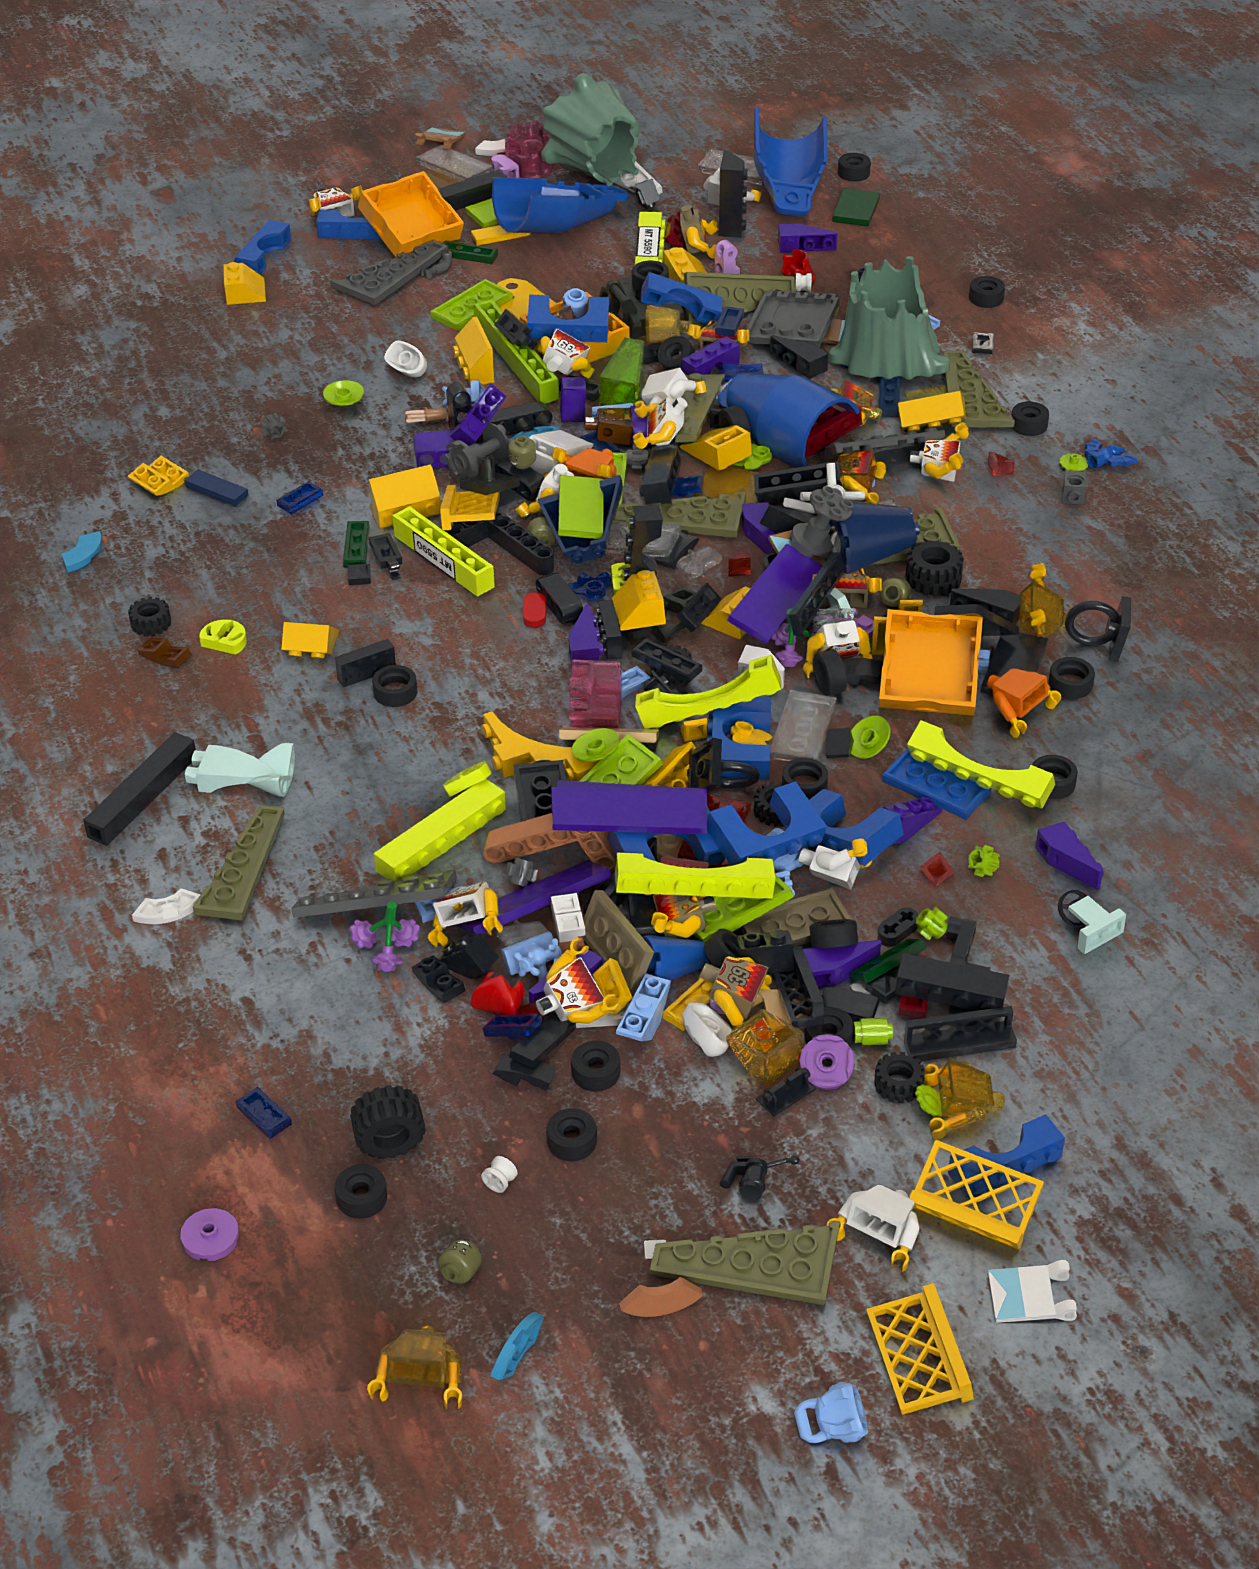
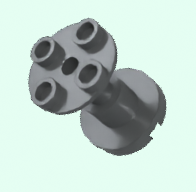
(464, 459)
(813, 537)

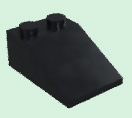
(535, 785)

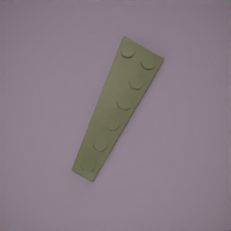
(238, 878)

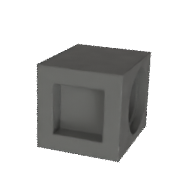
(1074, 487)

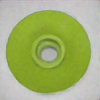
(343, 393)
(870, 736)
(595, 745)

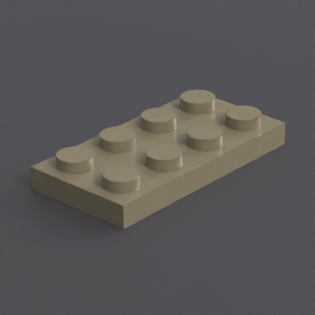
(798, 915)
(614, 937)

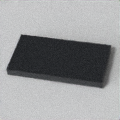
(991, 624)
(1016, 652)

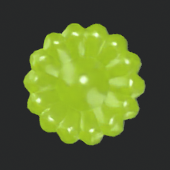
(1073, 462)
(929, 1100)

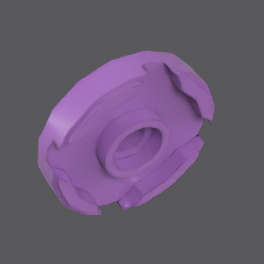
(831, 1048)
(212, 1245)

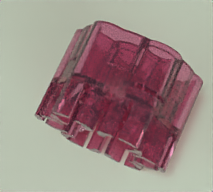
(527, 149)
(600, 693)

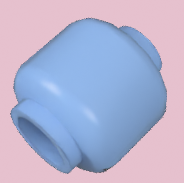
(578, 300)

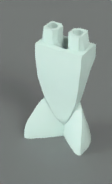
(228, 766)

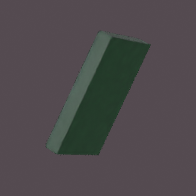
(856, 207)

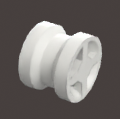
(803, 282)
(499, 1174)

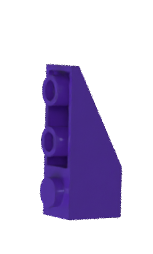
(805, 238)
(478, 415)
(753, 529)
(585, 637)
(914, 815)
(1065, 852)
(834, 965)

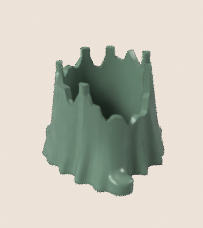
(592, 132)
(888, 326)

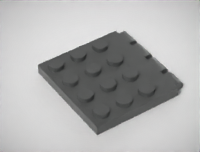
(793, 317)

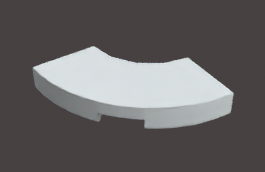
(490, 148)
(166, 909)

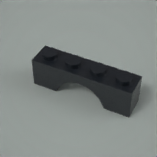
(644, 526)

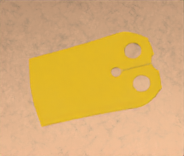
(520, 303)

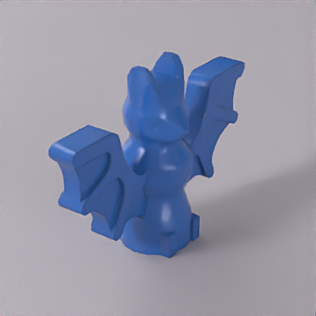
(1111, 455)

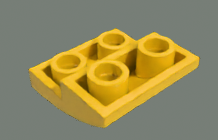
(159, 476)

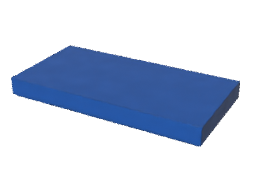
(943, 787)

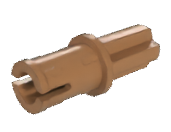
(425, 415)

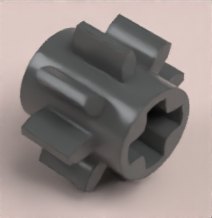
(273, 426)
(637, 458)
(521, 871)

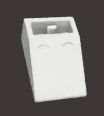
(546, 444)

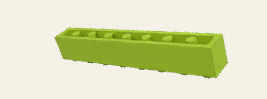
(521, 359)

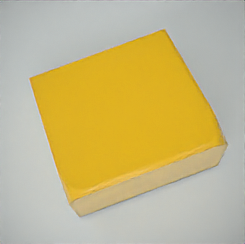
(910, 605)
(694, 729)

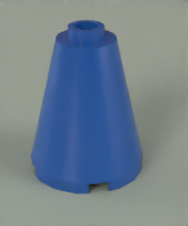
(675, 956)

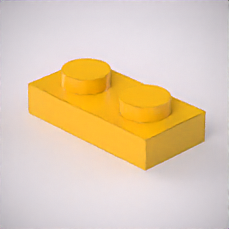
(611, 981)

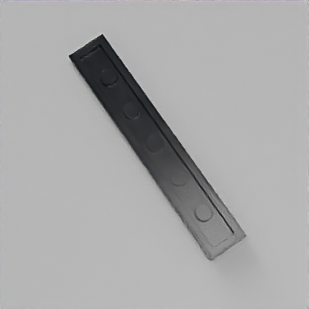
(816, 593)

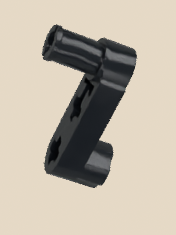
(963, 932)

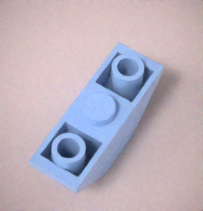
(645, 1009)

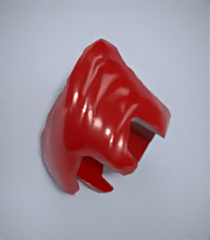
(797, 263)
(497, 995)

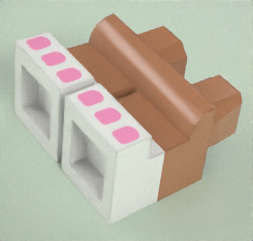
(567, 921)

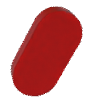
(534, 610)

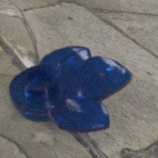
(591, 587)

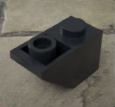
(769, 949)
(469, 956)

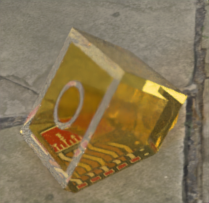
(766, 1046)

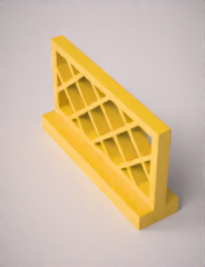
(467, 506)
(966, 1217)
(945, 1349)

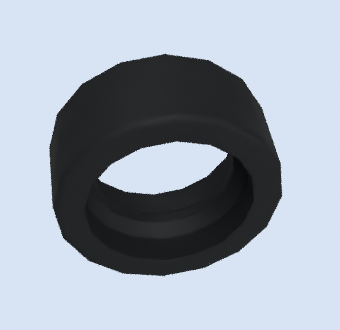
(642, 269)
(1074, 666)
(829, 672)
(394, 674)
(1062, 766)
(806, 767)
(721, 945)

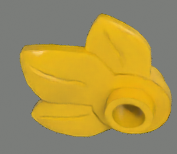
(746, 734)

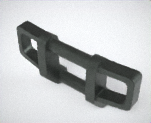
(617, 299)
(673, 602)

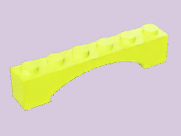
(660, 708)
(1028, 785)
(644, 876)

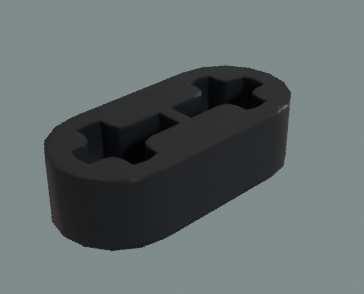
(900, 929)

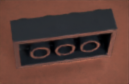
(609, 629)
(364, 662)

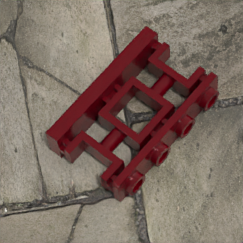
(831, 426)

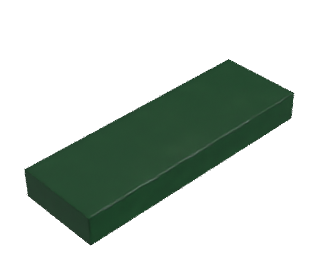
(472, 252)
(356, 543)
(886, 961)

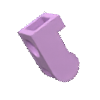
(505, 165)
(725, 258)

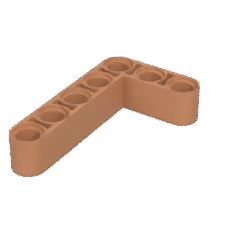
(537, 835)

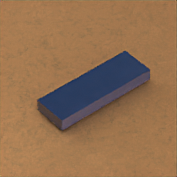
(890, 396)
(216, 487)

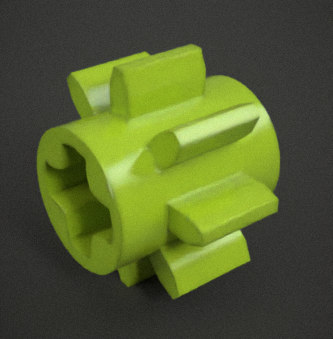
(983, 861)
(931, 923)

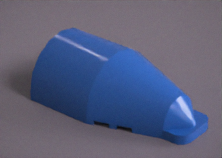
(790, 167)
(532, 207)
(781, 410)

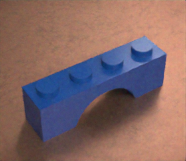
(334, 225)
(270, 237)
(702, 304)
(1038, 1144)

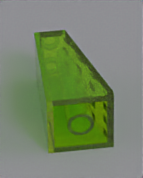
(623, 375)

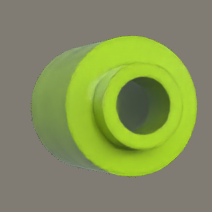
(872, 1031)

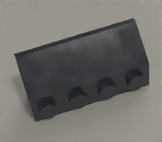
(732, 196)

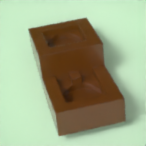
(163, 653)

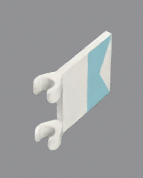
(1027, 1293)

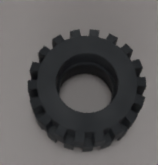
(934, 567)
(387, 1122)

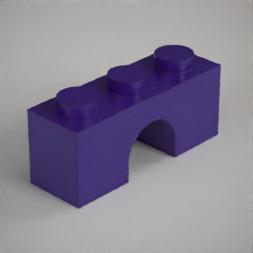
(716, 354)

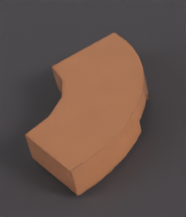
(661, 1300)

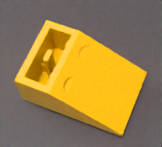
(721, 447)

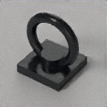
(1116, 627)
(706, 768)

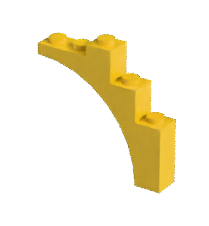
(516, 749)

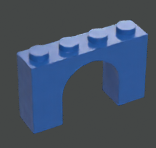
(589, 328)
(758, 714)
(797, 814)
(878, 829)
(633, 842)

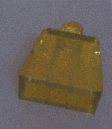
(662, 324)

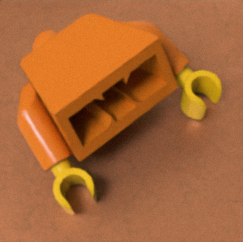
(588, 463)
(1019, 693)

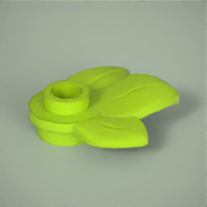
(759, 457)

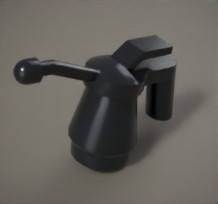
(754, 1171)

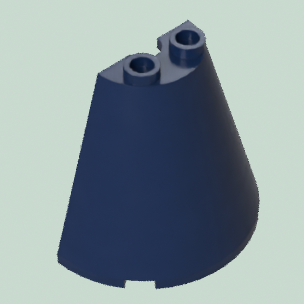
(874, 533)
(579, 548)

